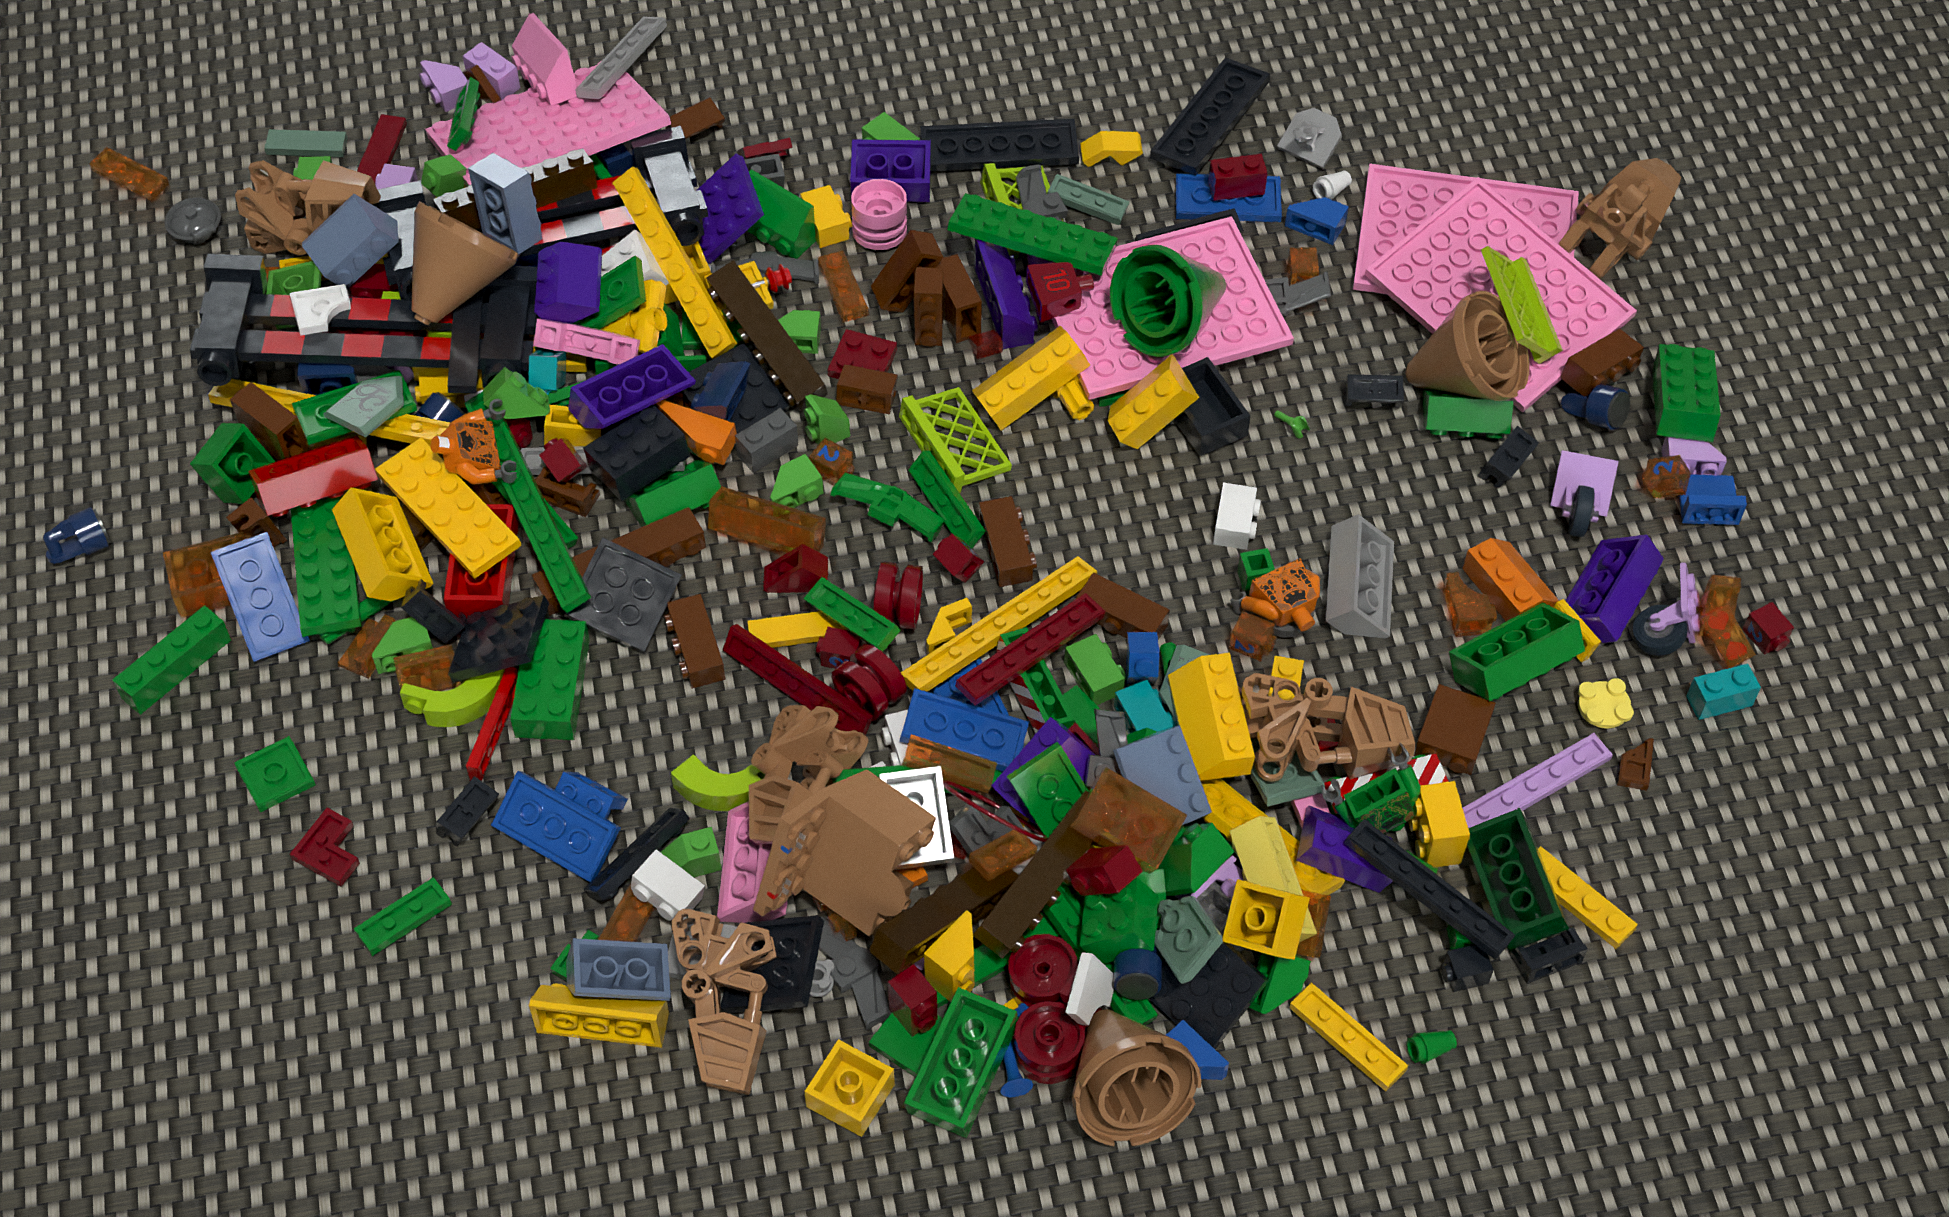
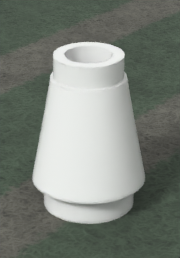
(1331, 184)

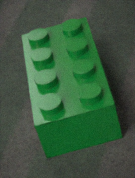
(1686, 392)
(1516, 651)
(552, 683)
(961, 1062)

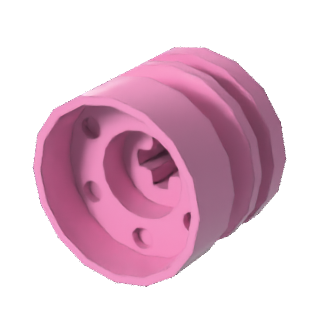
(879, 214)

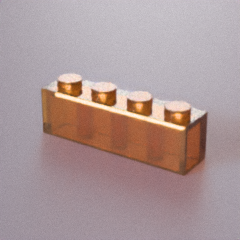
(764, 521)

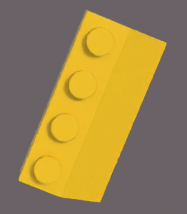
(1031, 377)
(380, 544)
(1212, 717)
(598, 1018)

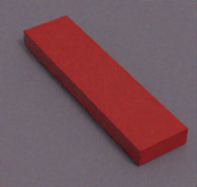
(493, 725)

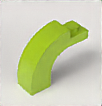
(453, 706)
(713, 789)

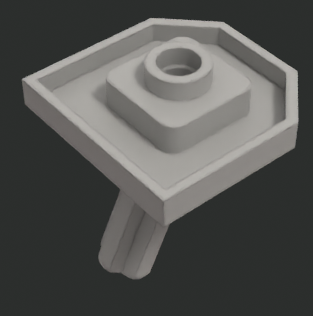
(1311, 137)

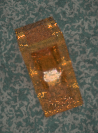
(1717, 592)
(1467, 609)

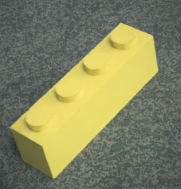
(1267, 860)

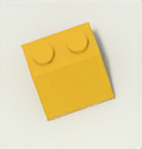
(951, 959)

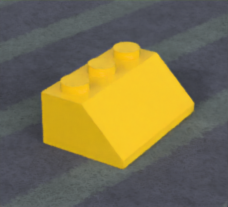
(1151, 404)

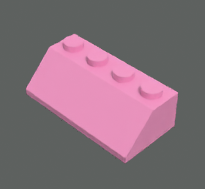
(544, 62)
(742, 871)

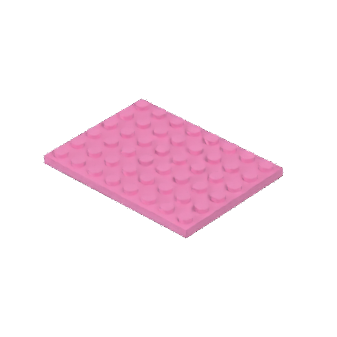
(532, 130)
(1404, 198)
(1445, 263)
(1238, 327)

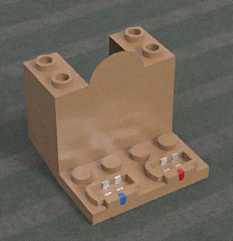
(846, 851)

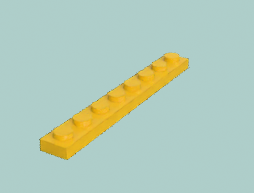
(674, 263)
(1010, 617)

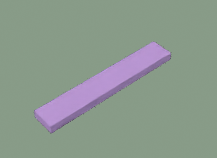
(1539, 781)

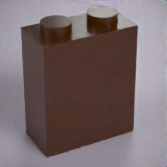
(961, 300)
(269, 422)
(1455, 728)

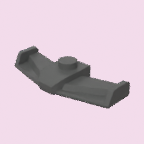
(1034, 194)
(798, 268)
(1298, 294)
(1111, 735)
(856, 970)

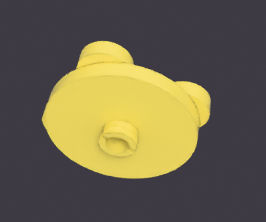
(1605, 703)

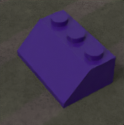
(894, 160)
(568, 282)
(1048, 735)
(1324, 849)

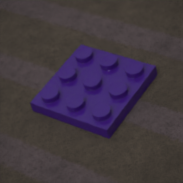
(730, 207)

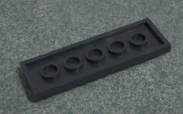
(1210, 116)
(1002, 143)

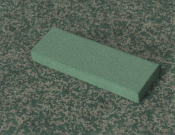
(306, 143)
(1089, 199)

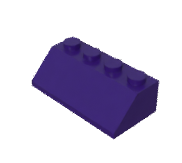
(1004, 294)
(628, 388)
(1614, 584)

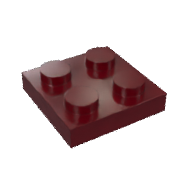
(863, 352)

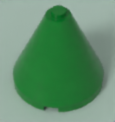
(1163, 298)

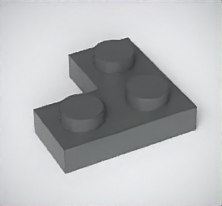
(975, 832)

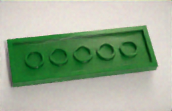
(1032, 233)
(323, 571)

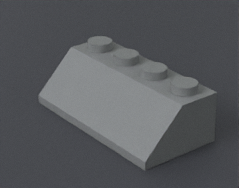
(1360, 579)

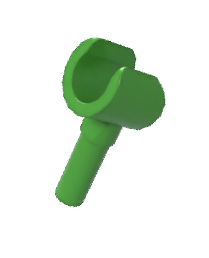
(1297, 423)

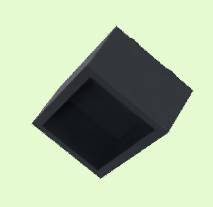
(1216, 415)
(637, 452)

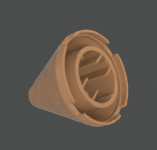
(451, 263)
(1472, 353)
(1132, 1081)

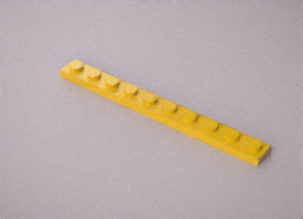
(403, 428)

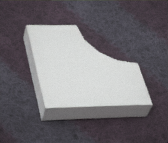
(318, 306)
(1090, 989)

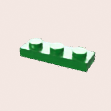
(402, 916)

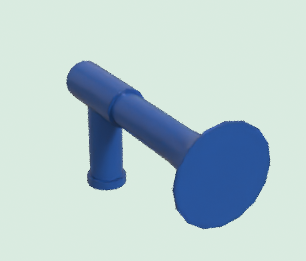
(1015, 1084)

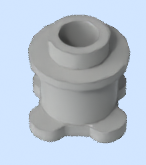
(822, 980)

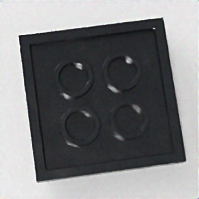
(760, 396)
(626, 595)
(498, 638)
(790, 973)
(1214, 996)

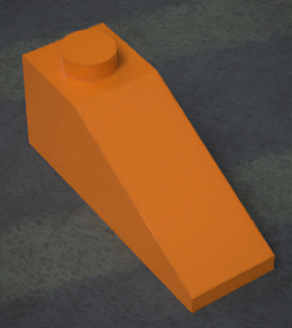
(705, 434)

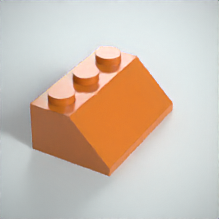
(1506, 578)

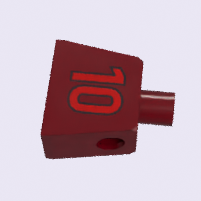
(1056, 288)

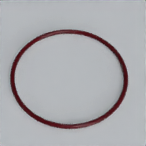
(946, 783)

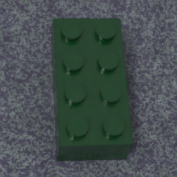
(1515, 878)

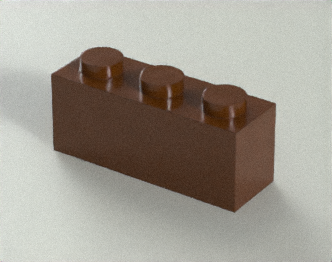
(897, 279)
(929, 306)
(1602, 362)
(1007, 541)
(1124, 608)
(694, 641)

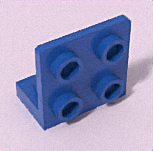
(1711, 501)
(590, 793)

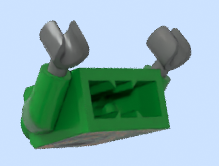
(1383, 801)

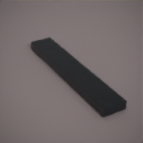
(465, 346)
(1430, 889)

